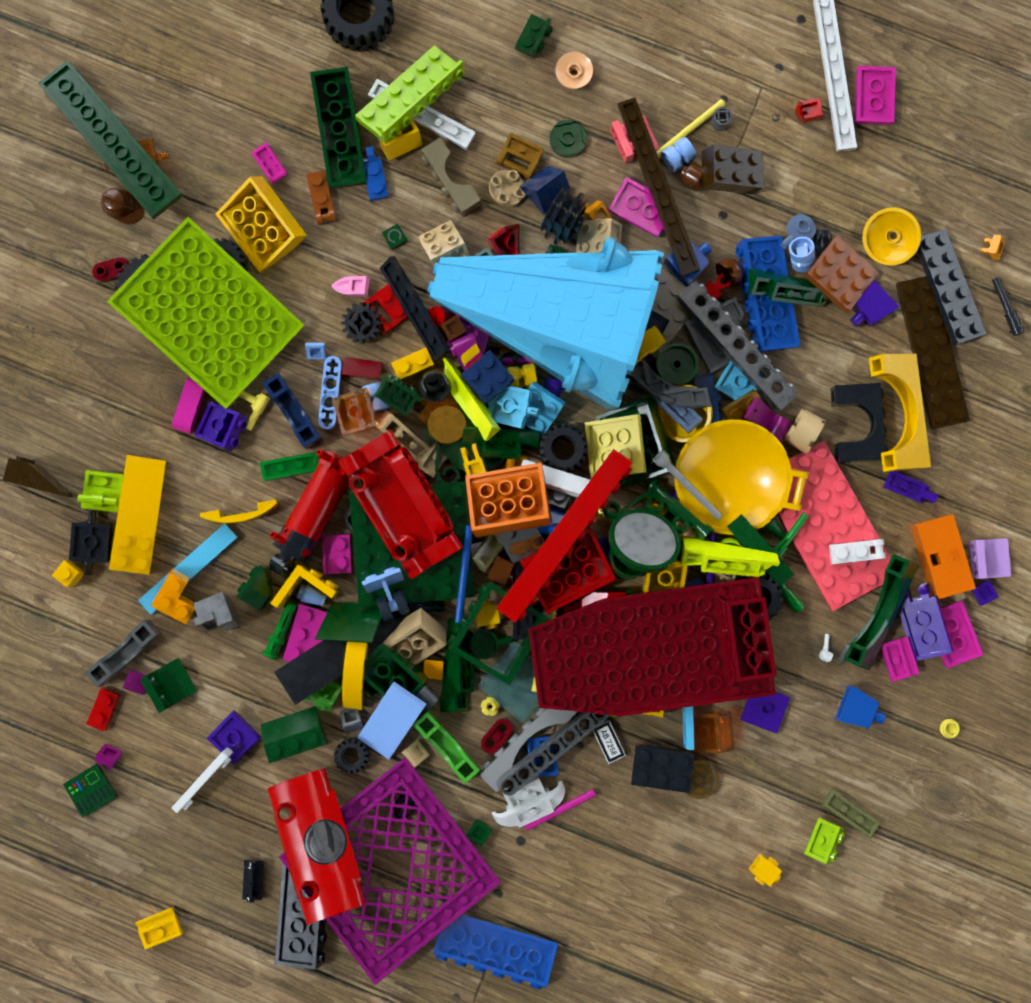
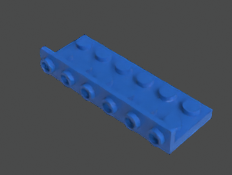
(770, 321)
(497, 950)

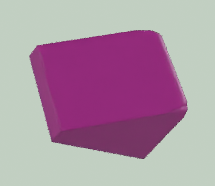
(133, 682)

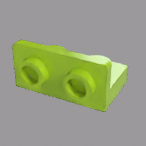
(825, 841)

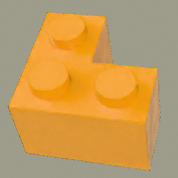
(170, 599)

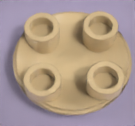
(505, 188)

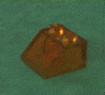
(355, 412)
(713, 732)

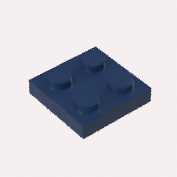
(487, 377)

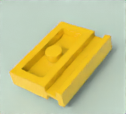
(159, 928)

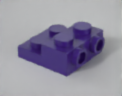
(221, 426)

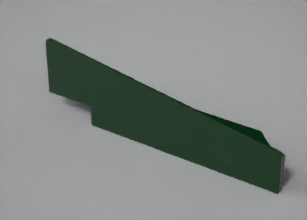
(785, 288)
(457, 674)

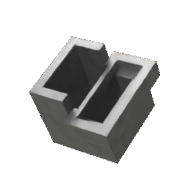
(216, 612)

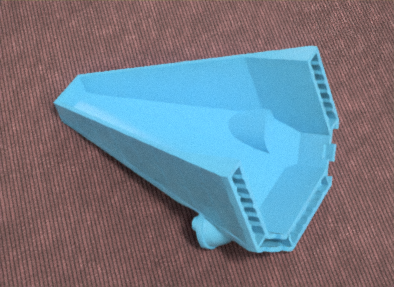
(560, 310)

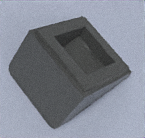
(351, 720)

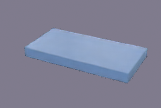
(391, 720)

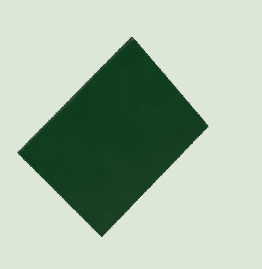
(349, 623)

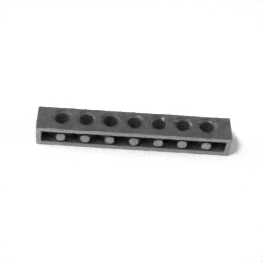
(726, 344)

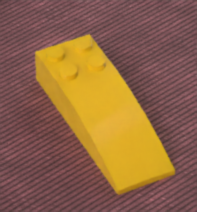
(137, 515)

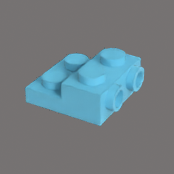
(549, 406)

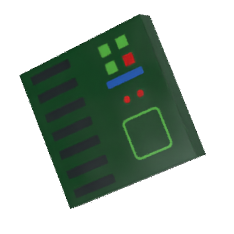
(90, 790)

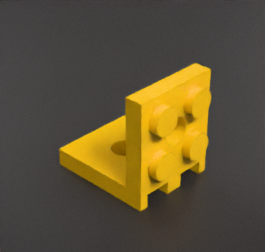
(294, 580)

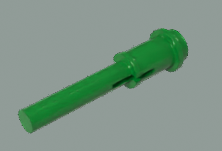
(782, 547)
(790, 598)

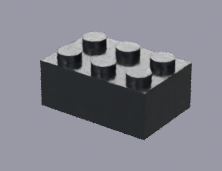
(662, 768)

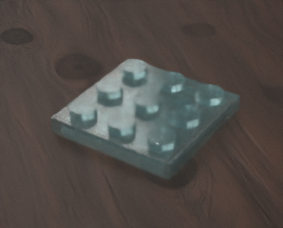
(517, 697)

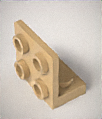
(594, 233)
(443, 242)

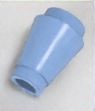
(311, 595)

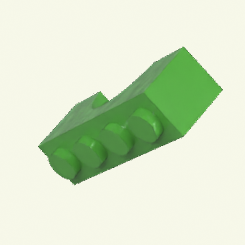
(448, 747)

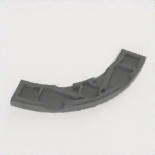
(669, 393)

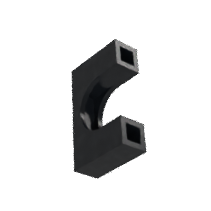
(869, 399)

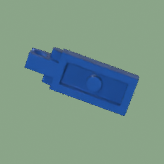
(375, 176)

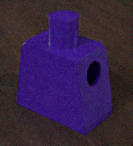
(873, 306)

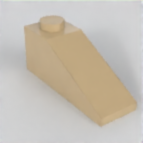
(406, 438)

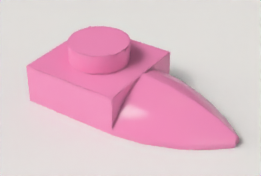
(353, 286)

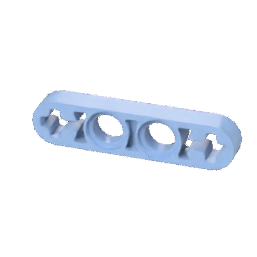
(326, 392)

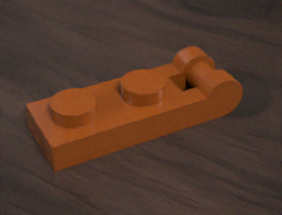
(321, 196)

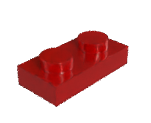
(103, 709)

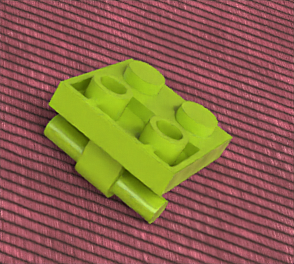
(101, 491)

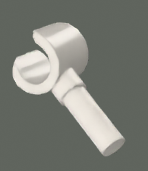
(825, 655)

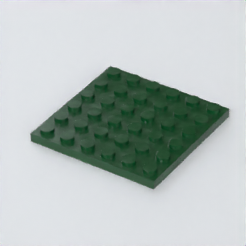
(433, 584)

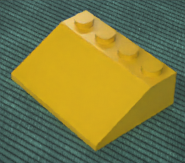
(260, 223)

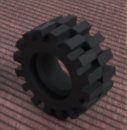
(348, 767)

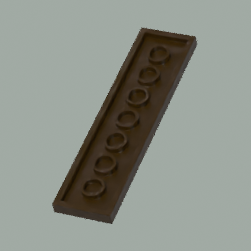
(935, 356)

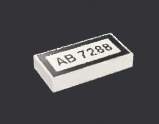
(608, 742)

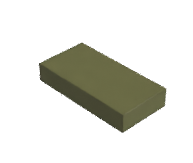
(487, 552)

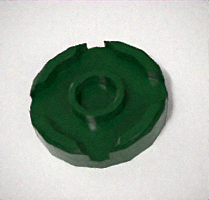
(568, 138)

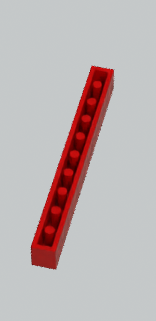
(564, 535)

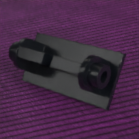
(253, 880)

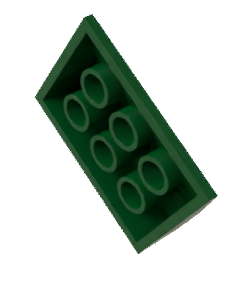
(653, 437)

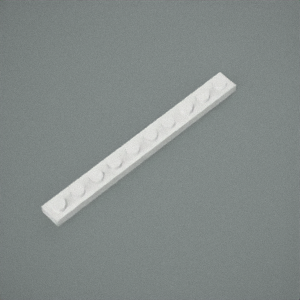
(835, 75)

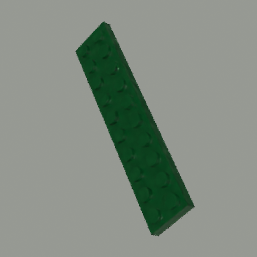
(110, 140)

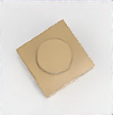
(415, 753)

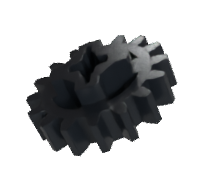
(362, 330)

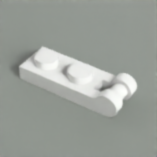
(856, 551)

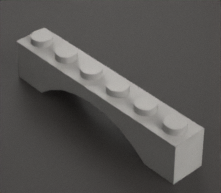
(505, 757)

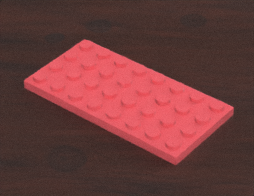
(832, 520)

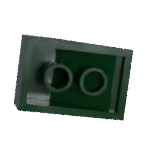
(388, 666)

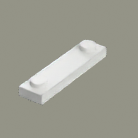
(561, 480)
(185, 801)

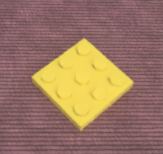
(617, 433)

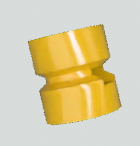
(527, 372)

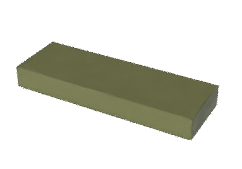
(851, 813)

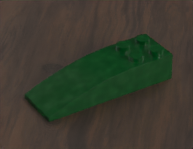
(338, 127)

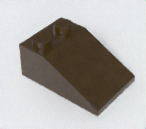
(26, 473)

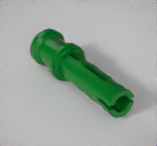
(274, 639)

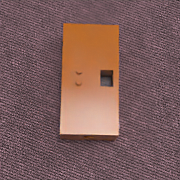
(942, 556)

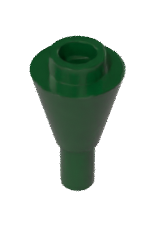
(776, 528)

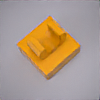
(996, 247)

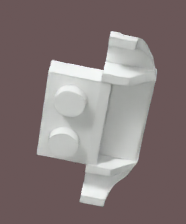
(530, 804)

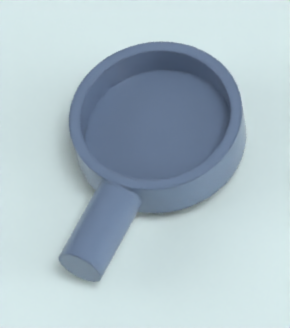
(798, 226)

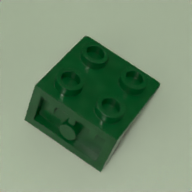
(168, 685)

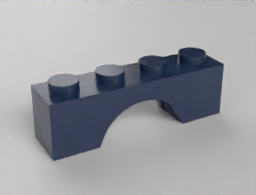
(293, 411)

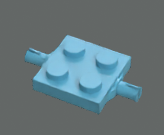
(512, 407)

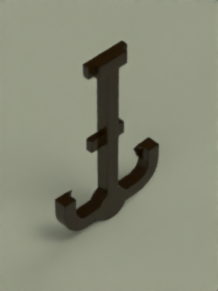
(503, 351)

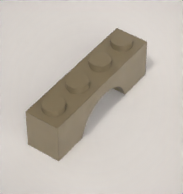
(463, 196)

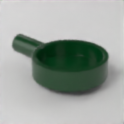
(485, 644)

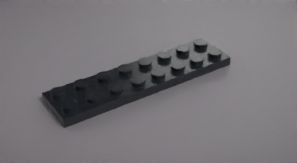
(326, 662)

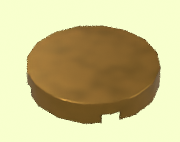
(446, 424)

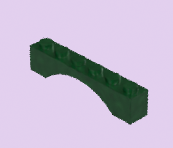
(895, 586)

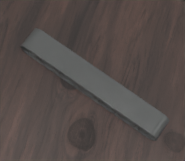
(544, 750)

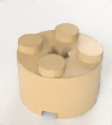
(805, 431)

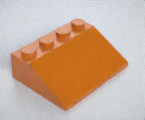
(508, 500)

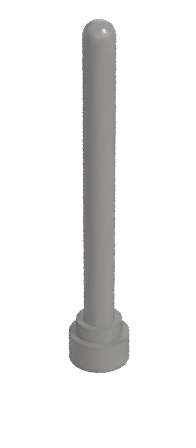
(662, 459)

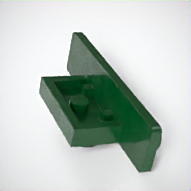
(504, 444)

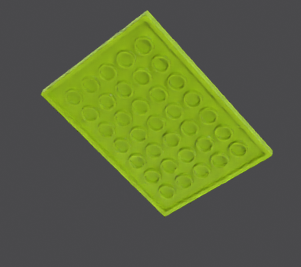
(205, 312)

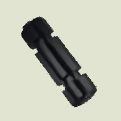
(428, 606)

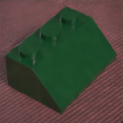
(293, 734)

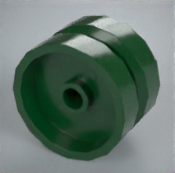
(679, 354)

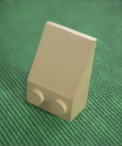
(417, 637)

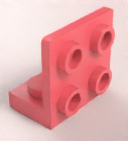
(623, 142)

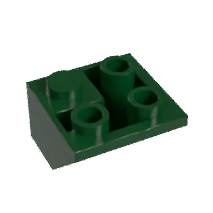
(258, 588)

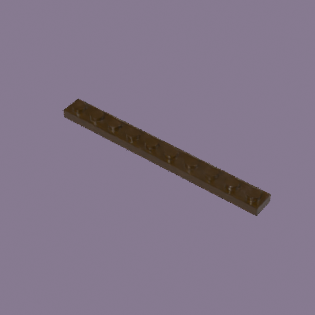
(658, 187)

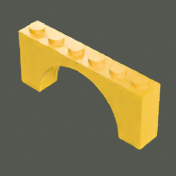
(903, 375)

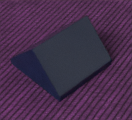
(544, 187)

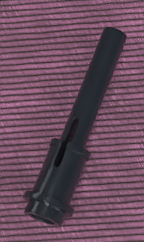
(1011, 316)

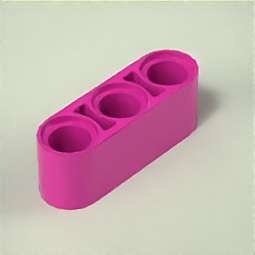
(189, 407)

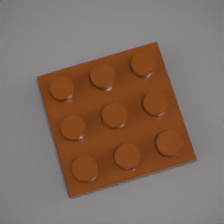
(841, 274)

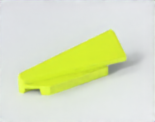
(470, 402)
(726, 558)

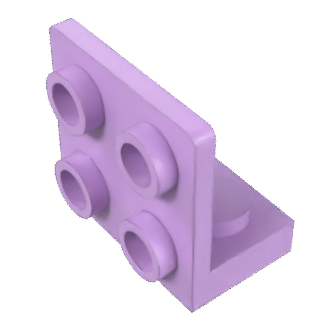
(989, 558)

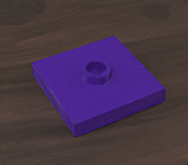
(765, 711)
(234, 734)

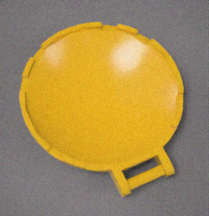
(739, 472)

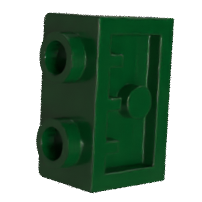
(533, 36)

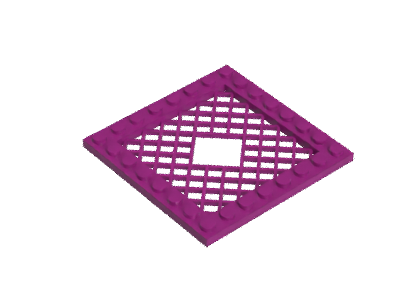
(483, 880)

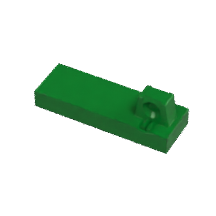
(289, 466)

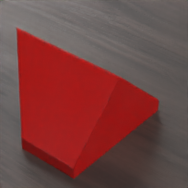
(505, 240)

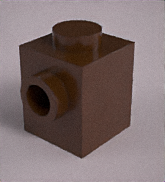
(500, 572)

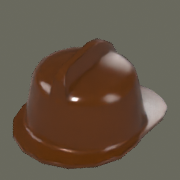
(121, 206)

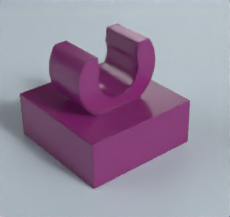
(108, 756)

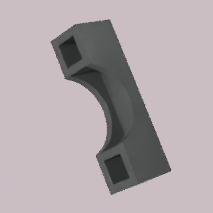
(135, 643)

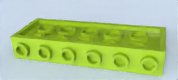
(410, 94)

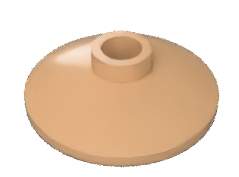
(574, 62)

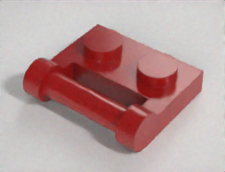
(391, 306)

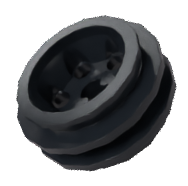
(564, 216)

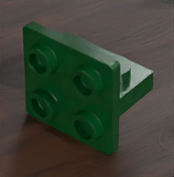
(396, 394)

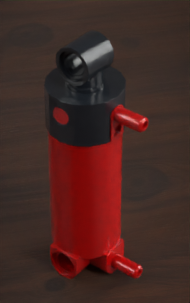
(310, 515)

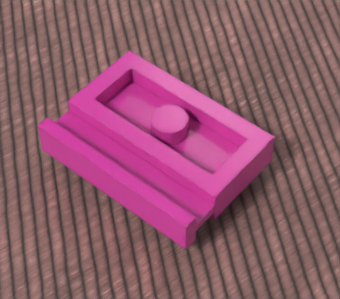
(337, 554)
(899, 659)

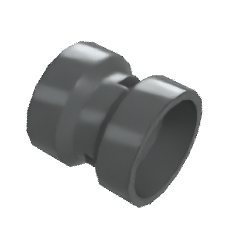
(719, 122)

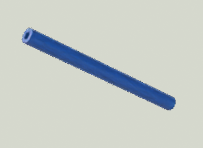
(464, 573)

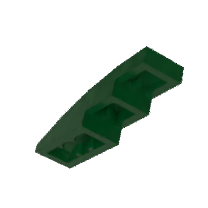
(753, 540)

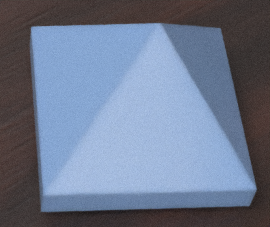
(315, 350)

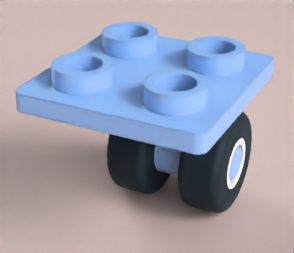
(386, 607)

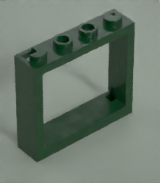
(464, 624)

